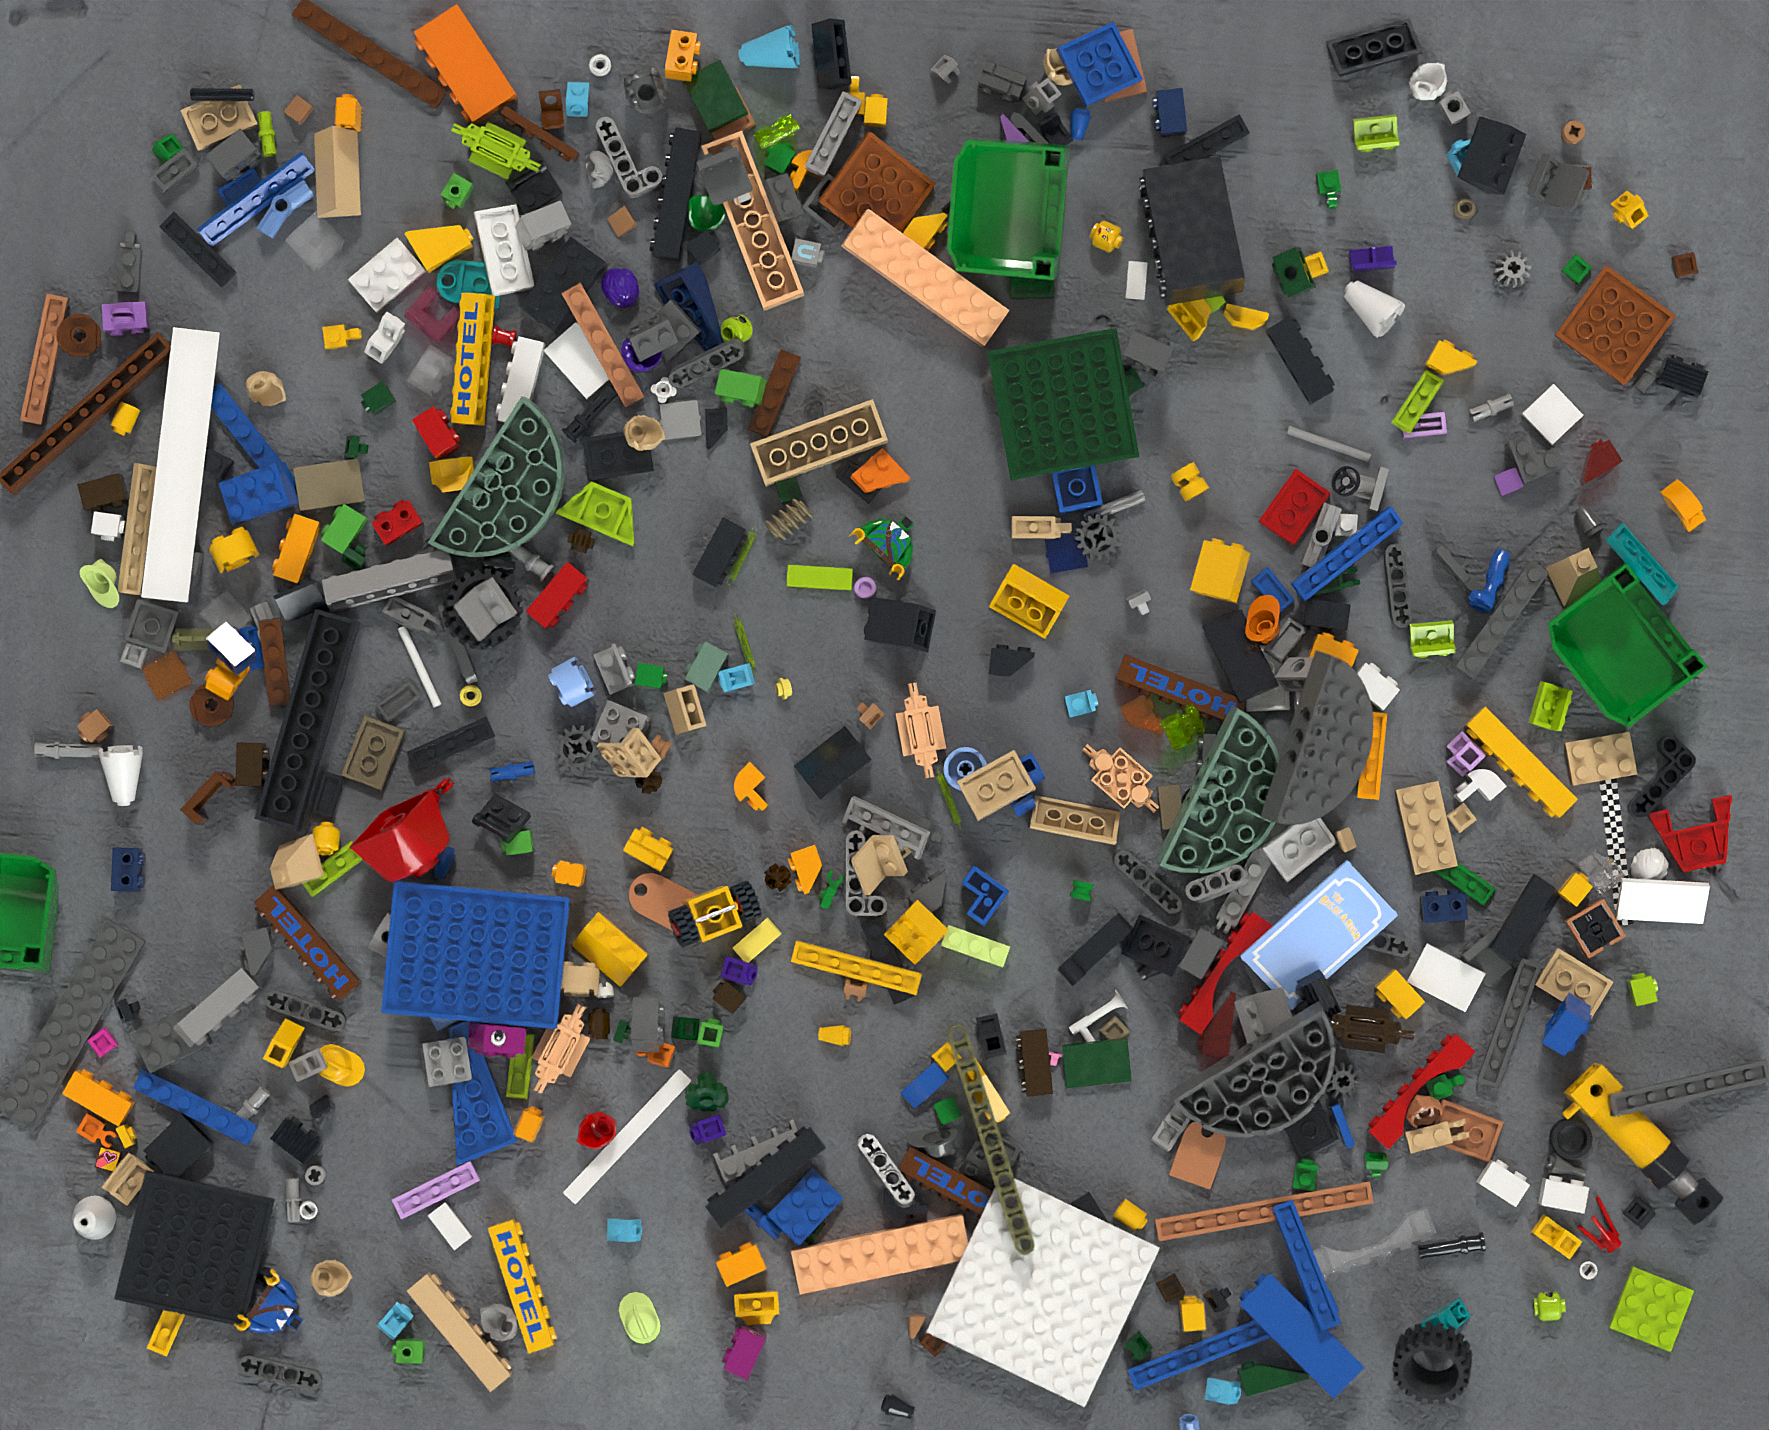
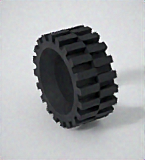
(458, 625)
(1427, 1383)

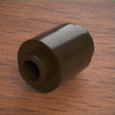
(599, 1024)

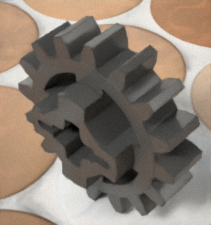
(1106, 539)
(571, 758)

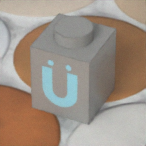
(807, 253)

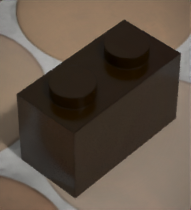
(103, 492)
(251, 764)

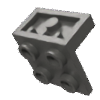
(976, 1163)

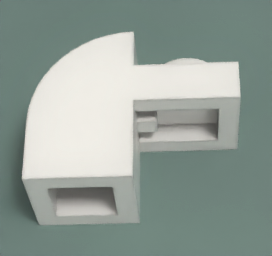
(385, 338)
(1482, 780)

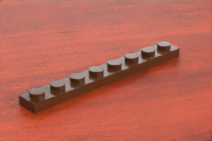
(369, 53)

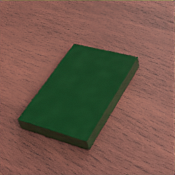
(715, 96)
(1096, 1063)

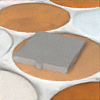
(680, 419)

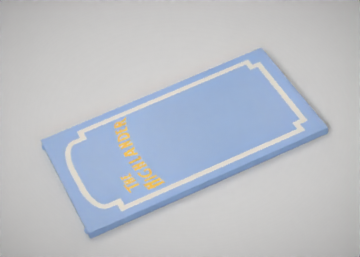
(1320, 932)

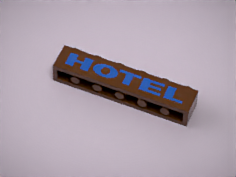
(1175, 688)
(307, 941)
(945, 1180)

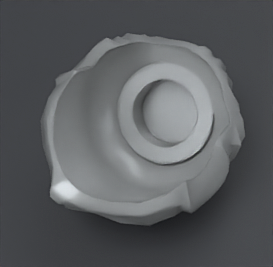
(598, 169)
(499, 1322)

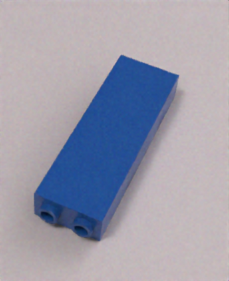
(1299, 1336)

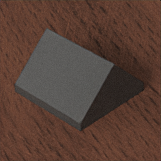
(818, 212)

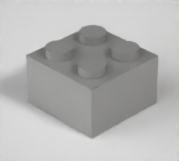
(543, 226)

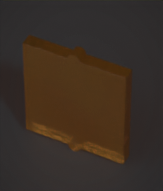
(166, 675)

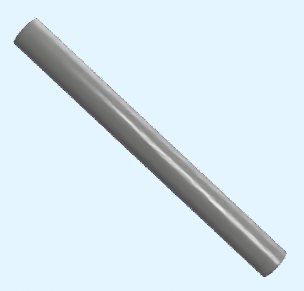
(1328, 443)

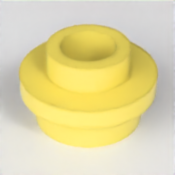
(470, 688)
(783, 688)

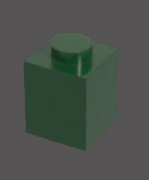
(377, 398)

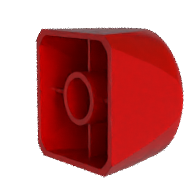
(404, 838)

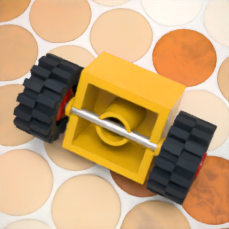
(714, 913)

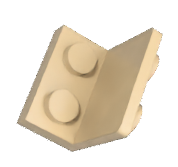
(632, 756)
(876, 860)

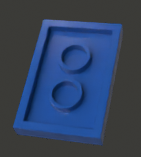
(805, 1207)

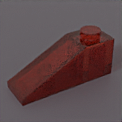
(1218, 1031)

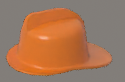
(1263, 619)

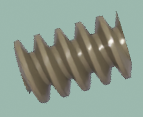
(788, 519)

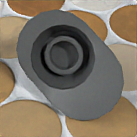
(934, 1142)

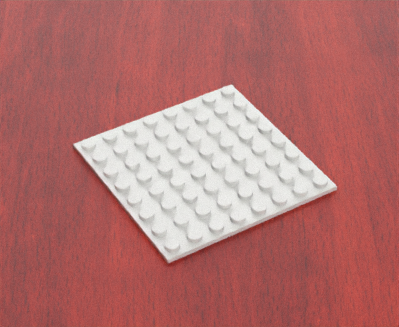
(1049, 1310)

